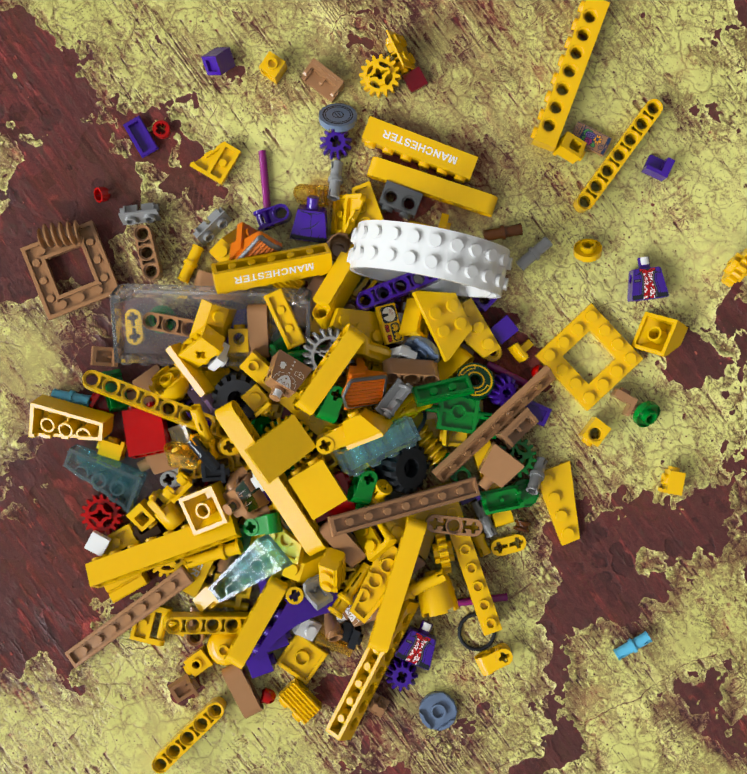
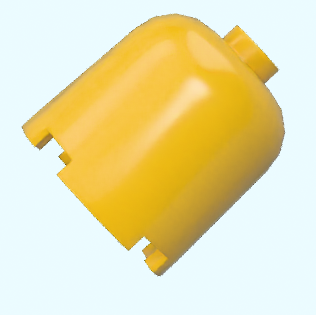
(437, 599)

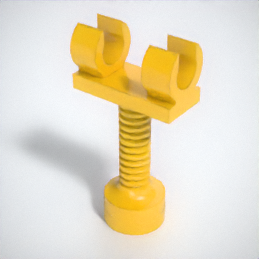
(184, 481)

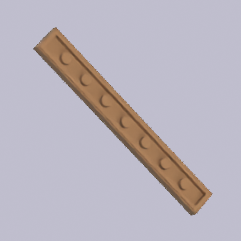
(494, 424)
(403, 506)
(129, 616)

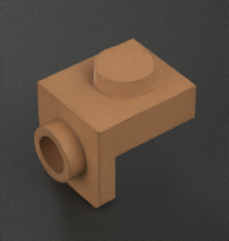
(102, 356)
(624, 395)
(184, 688)

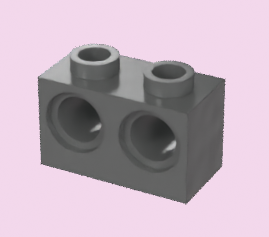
(402, 194)

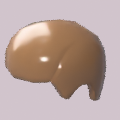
(338, 243)

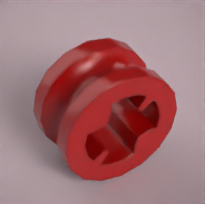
(155, 129)

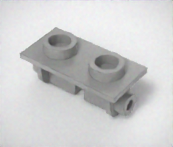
(131, 215)
(206, 233)
(393, 398)

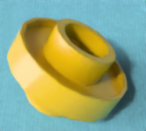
(587, 250)

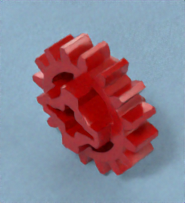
(101, 523)

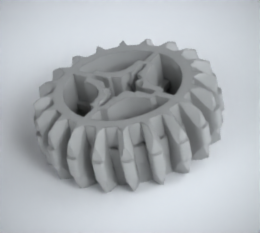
(319, 350)

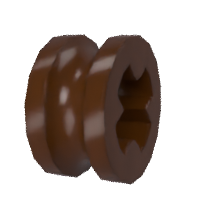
(522, 525)

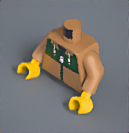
(243, 497)

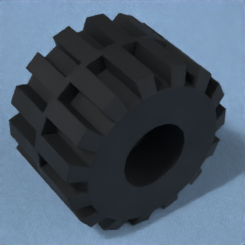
(230, 386)
(405, 470)

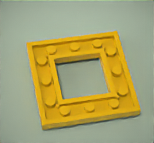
(624, 357)

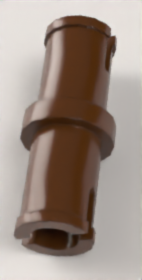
(503, 232)

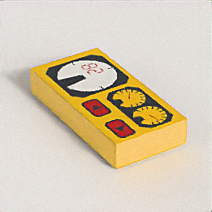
(389, 323)

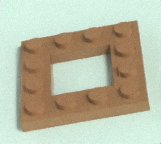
(60, 304)

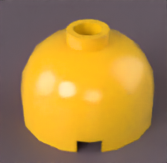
(170, 383)
(218, 646)

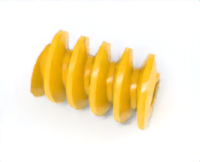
(431, 449)

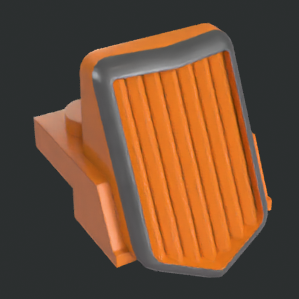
(252, 243)
(363, 386)

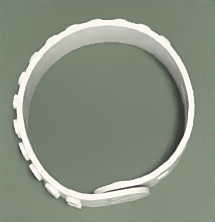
(460, 260)

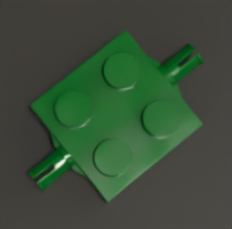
(458, 414)

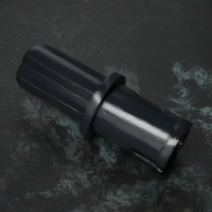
(204, 454)

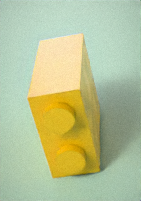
(317, 487)

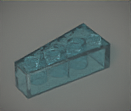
(399, 436)
(111, 477)
(254, 565)

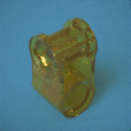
(312, 190)
(180, 455)

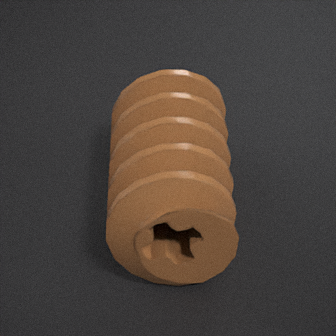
(60, 235)

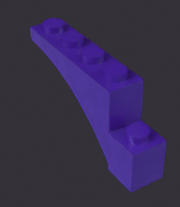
(287, 619)
(268, 662)

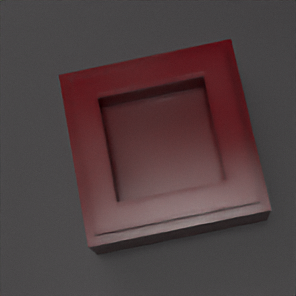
(415, 80)

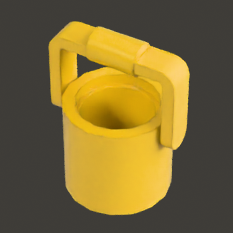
(169, 514)

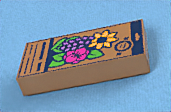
(595, 140)

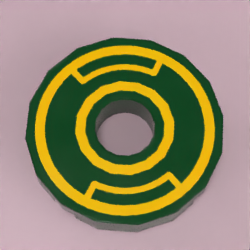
(482, 374)

